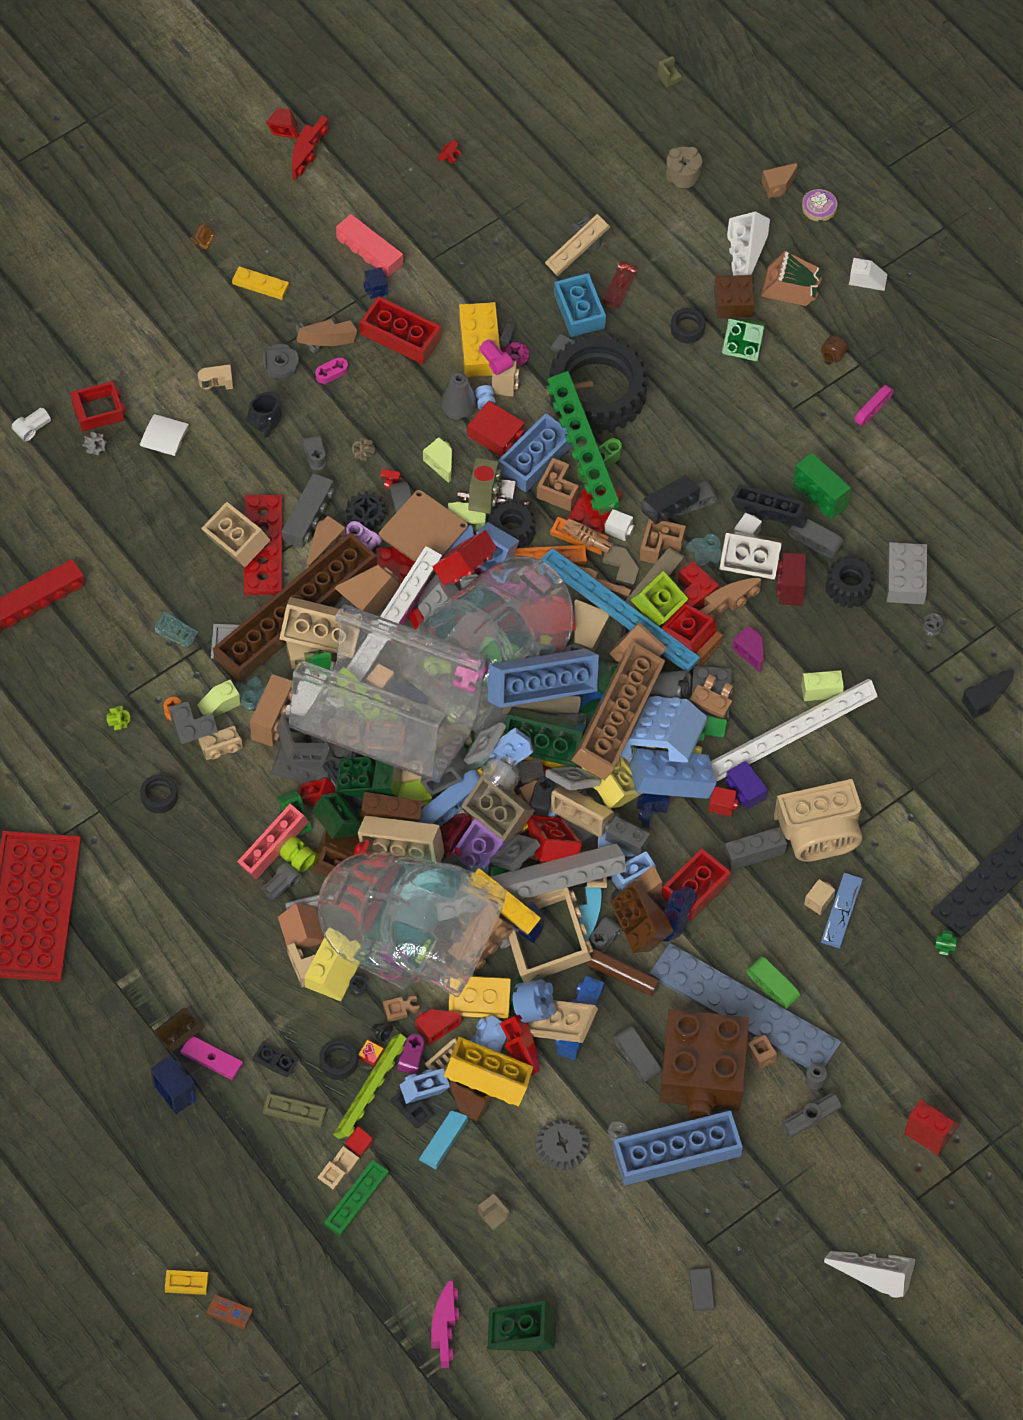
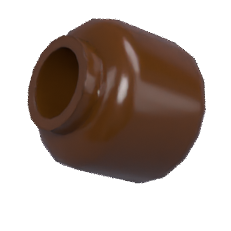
(834, 349)

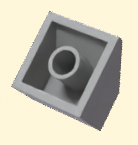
(435, 594)

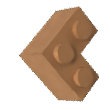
(555, 487)
(661, 537)

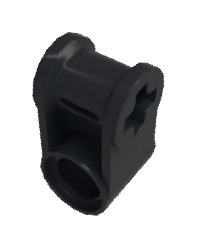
(540, 798)

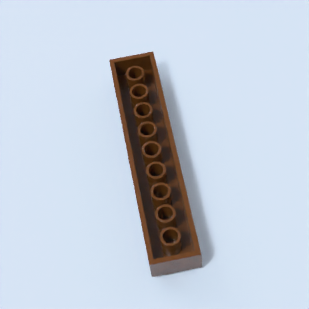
(260, 634)

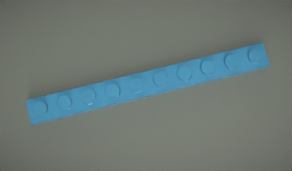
(618, 608)

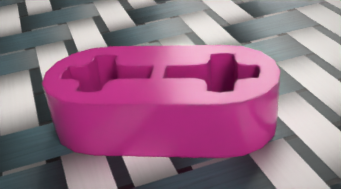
(332, 371)

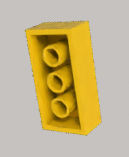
(477, 324)
(488, 1071)

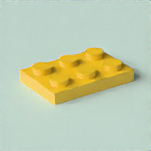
(483, 998)

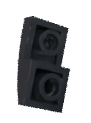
(275, 1060)

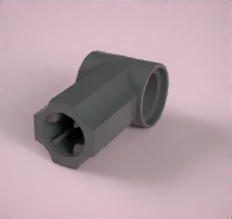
(285, 877)

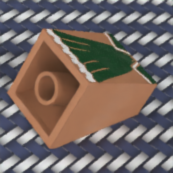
(791, 280)

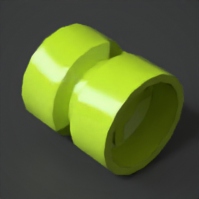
(296, 853)

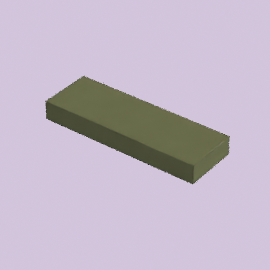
(294, 1110)

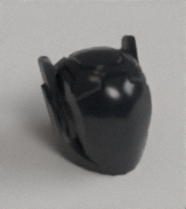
(265, 412)

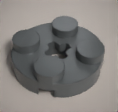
(282, 370)

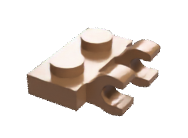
(711, 701)

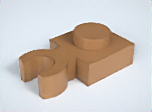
(397, 1009)

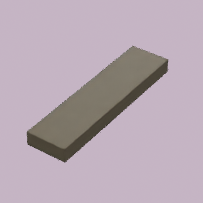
(559, 705)

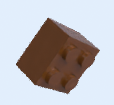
(734, 296)

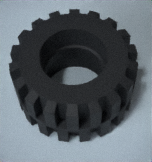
(518, 514)
(852, 569)

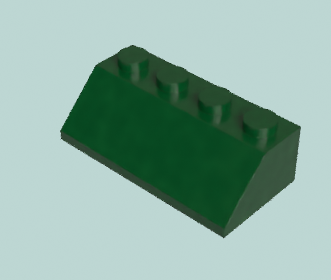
(550, 736)

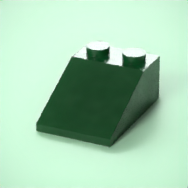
(522, 1327)

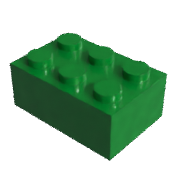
(821, 486)

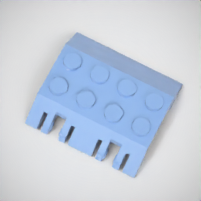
(667, 724)

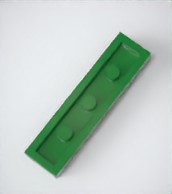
(356, 1198)

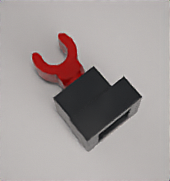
(455, 859)

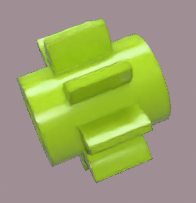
(118, 717)

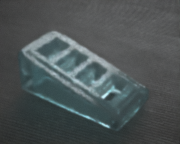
(172, 635)

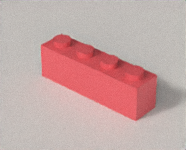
(369, 245)
(269, 844)

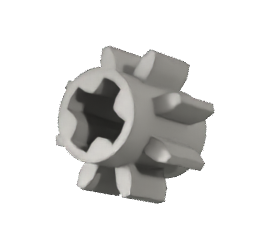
(99, 443)

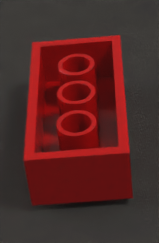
(400, 330)

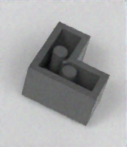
(190, 728)

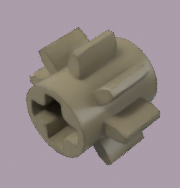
(363, 449)

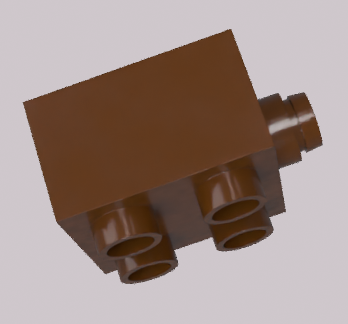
(704, 1061)

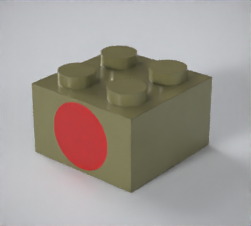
(484, 486)

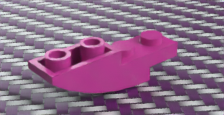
(443, 1321)

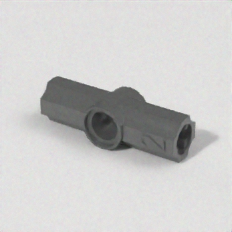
(800, 1120)

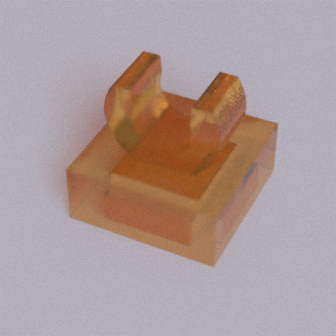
(202, 236)

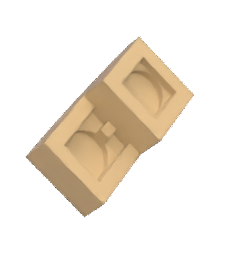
(339, 1168)

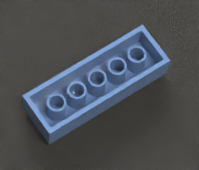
(542, 678)
(677, 1148)

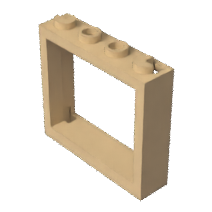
(562, 963)

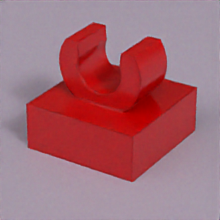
(448, 151)
(390, 477)

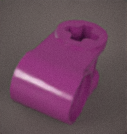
(411, 1057)

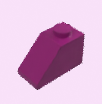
(750, 647)

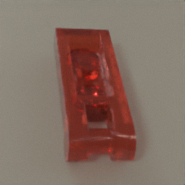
(619, 285)

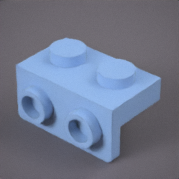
(513, 744)
(489, 1033)

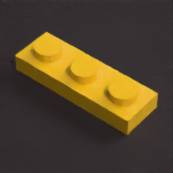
(260, 283)

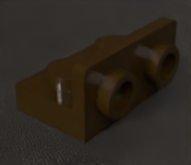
(178, 1029)

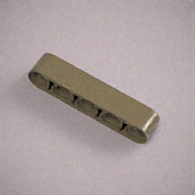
(669, 562)

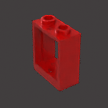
(94, 393)

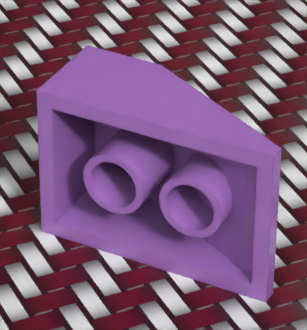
(479, 845)

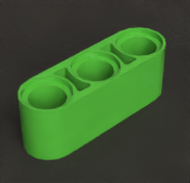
(608, 456)
(773, 983)

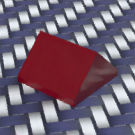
(453, 831)

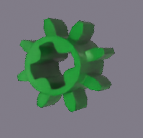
(945, 942)

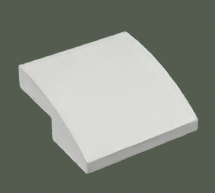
(164, 434)

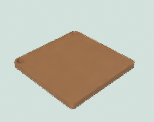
(422, 524)

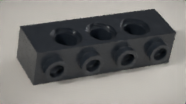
(770, 506)

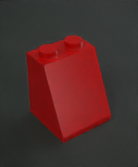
(930, 1127)

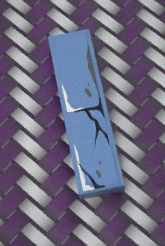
(841, 910)

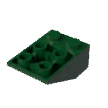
(367, 775)
(338, 815)

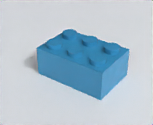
(579, 305)

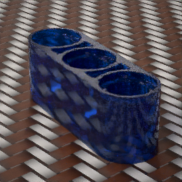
(683, 909)

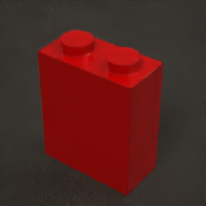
(495, 429)

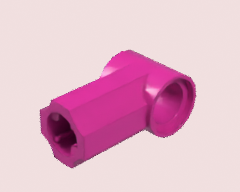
(497, 359)

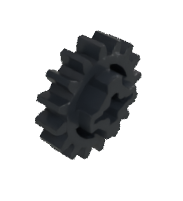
(375, 509)

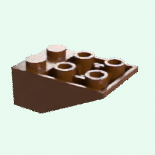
(332, 852)
(640, 919)

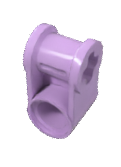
(367, 537)

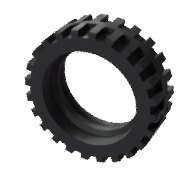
(613, 354)

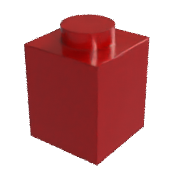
(723, 801)

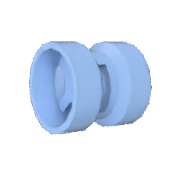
(484, 394)

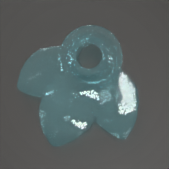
(705, 552)
(251, 691)

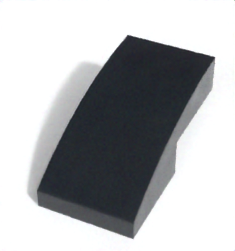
(414, 1112)

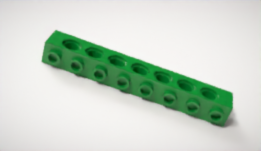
(563, 383)

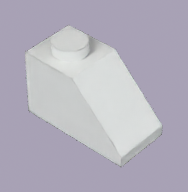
(867, 275)

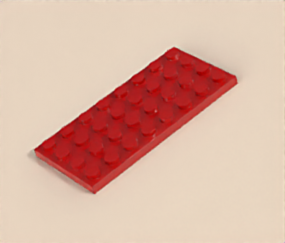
(36, 903)

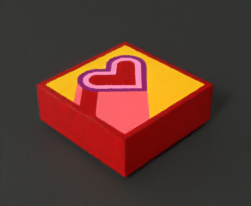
(370, 1052)

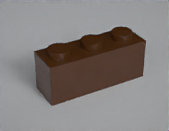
(391, 807)

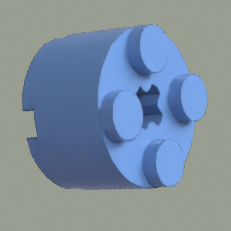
(534, 1001)

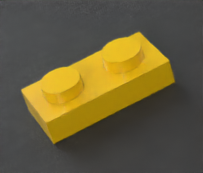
(186, 1282)

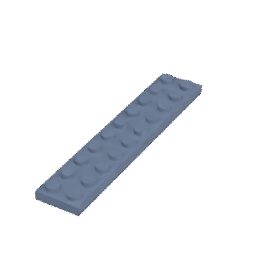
(728, 997)

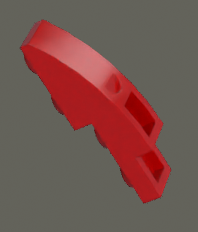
(305, 146)

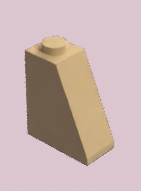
(589, 625)

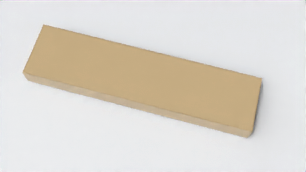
(577, 245)

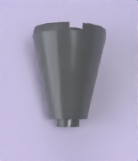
(458, 397)
(672, 684)

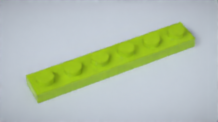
(373, 1081)

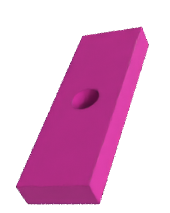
(202, 1052)

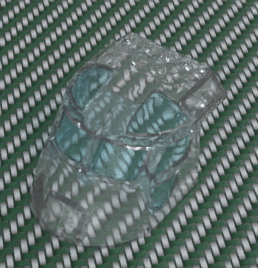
(506, 614)
(409, 918)

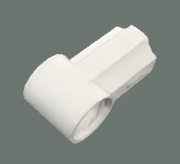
(27, 427)

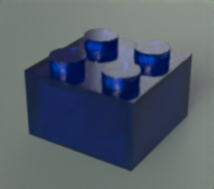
(173, 1084)

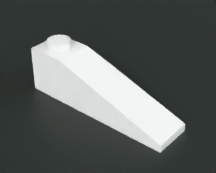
(747, 239)
(883, 1274)

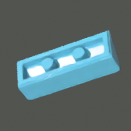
(444, 1139)

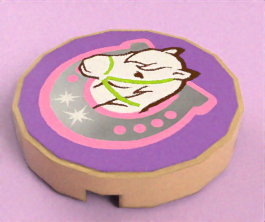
(819, 205)

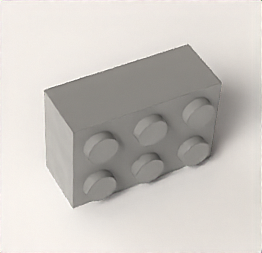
(906, 573)

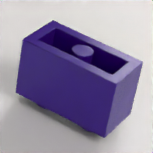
(746, 784)

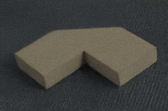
(628, 569)

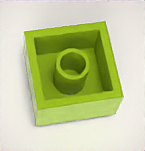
(659, 599)

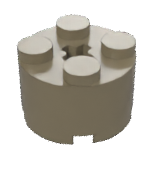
(683, 166)

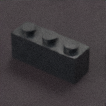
(670, 499)

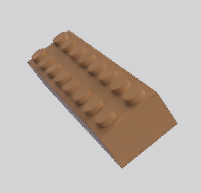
(618, 711)

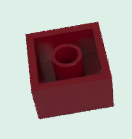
(791, 579)

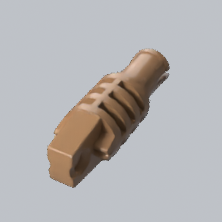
(586, 535)

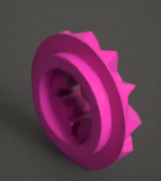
(523, 352)

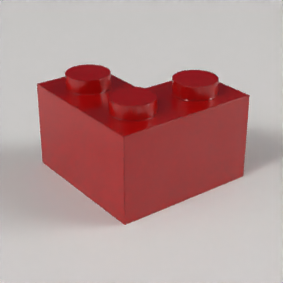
(696, 585)

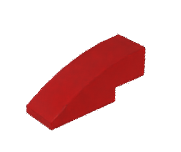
(521, 1043)

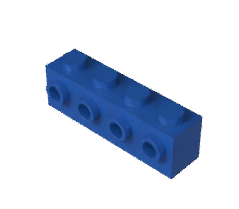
(588, 993)

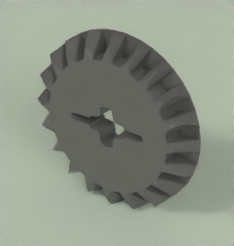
(554, 1155)

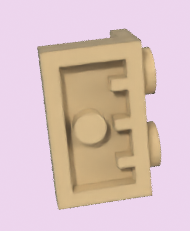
(220, 743)

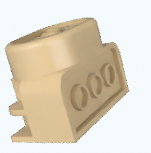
(821, 820)

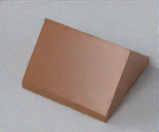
(301, 926)

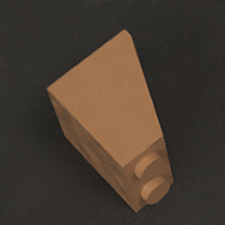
(370, 589)

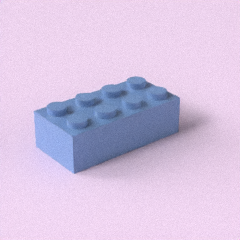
(533, 452)
(657, 775)

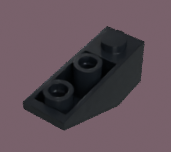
(983, 697)

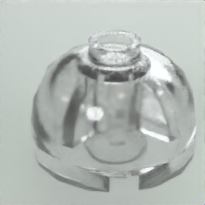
(502, 771)

